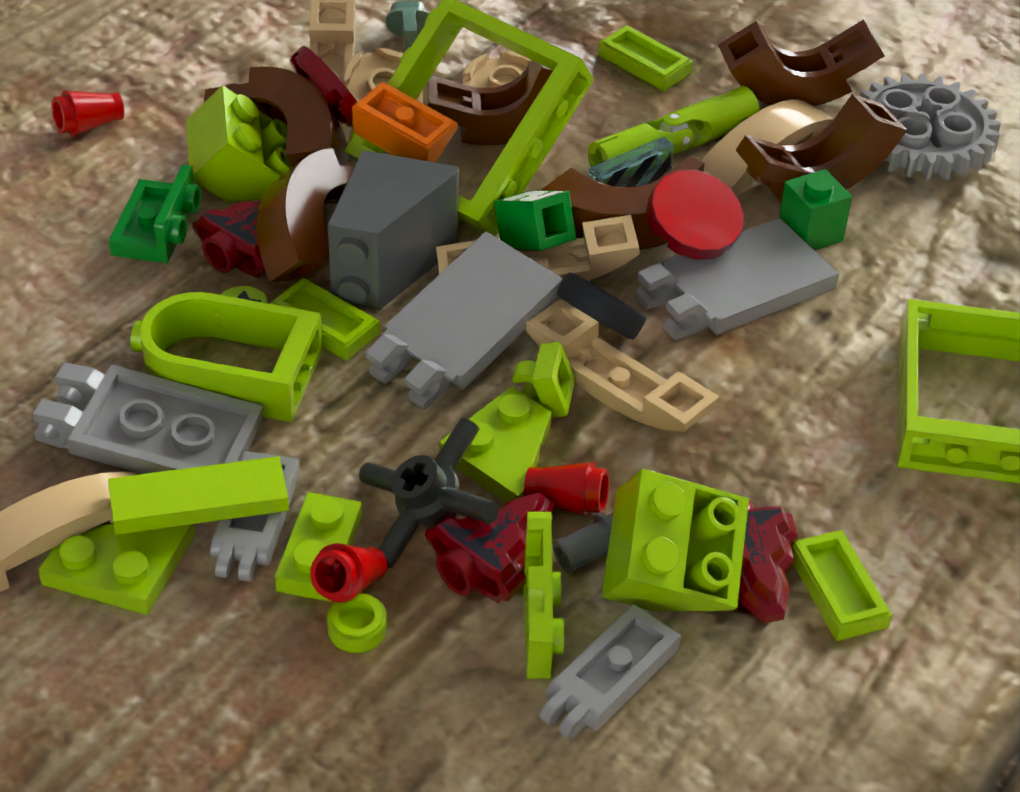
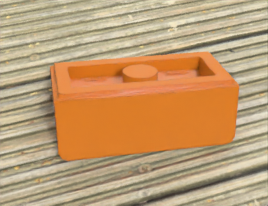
(402, 124)

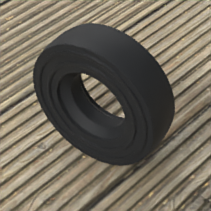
(601, 305)

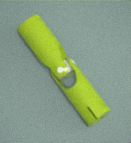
(683, 127)

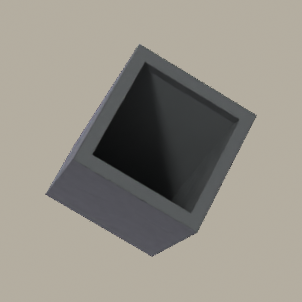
(390, 226)

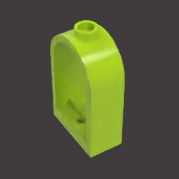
(240, 321)

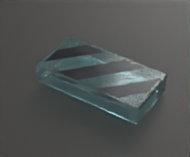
(637, 166)

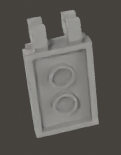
(754, 278)
(463, 319)
(144, 421)

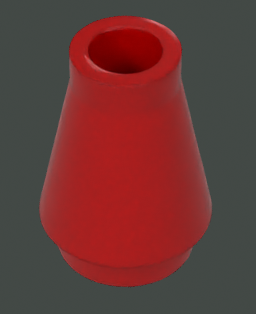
(84, 111)
(572, 487)
(346, 570)

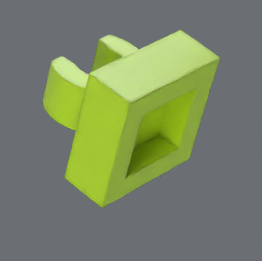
(549, 378)

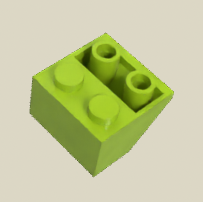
(235, 147)
(675, 545)

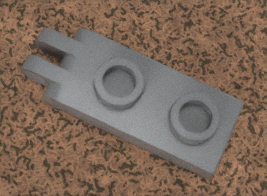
(252, 537)
(609, 672)

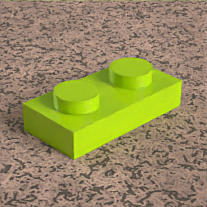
(320, 523)

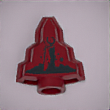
(231, 238)
(486, 554)
(766, 561)

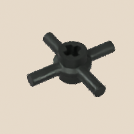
(428, 491)

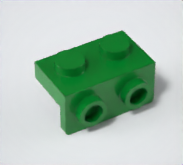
(156, 218)

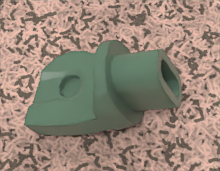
(406, 19)

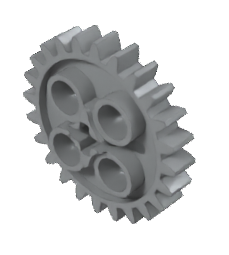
(942, 124)

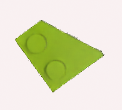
(506, 444)
(118, 568)
(541, 593)

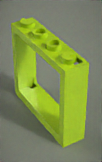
(536, 130)
(950, 444)

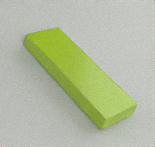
(197, 495)

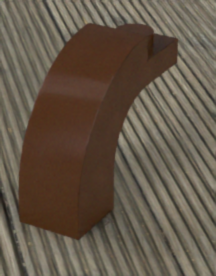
(806, 75)
(299, 105)
(492, 113)
(847, 148)
(600, 201)
(291, 218)

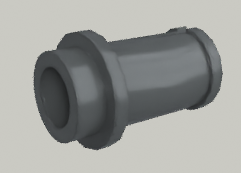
(584, 544)

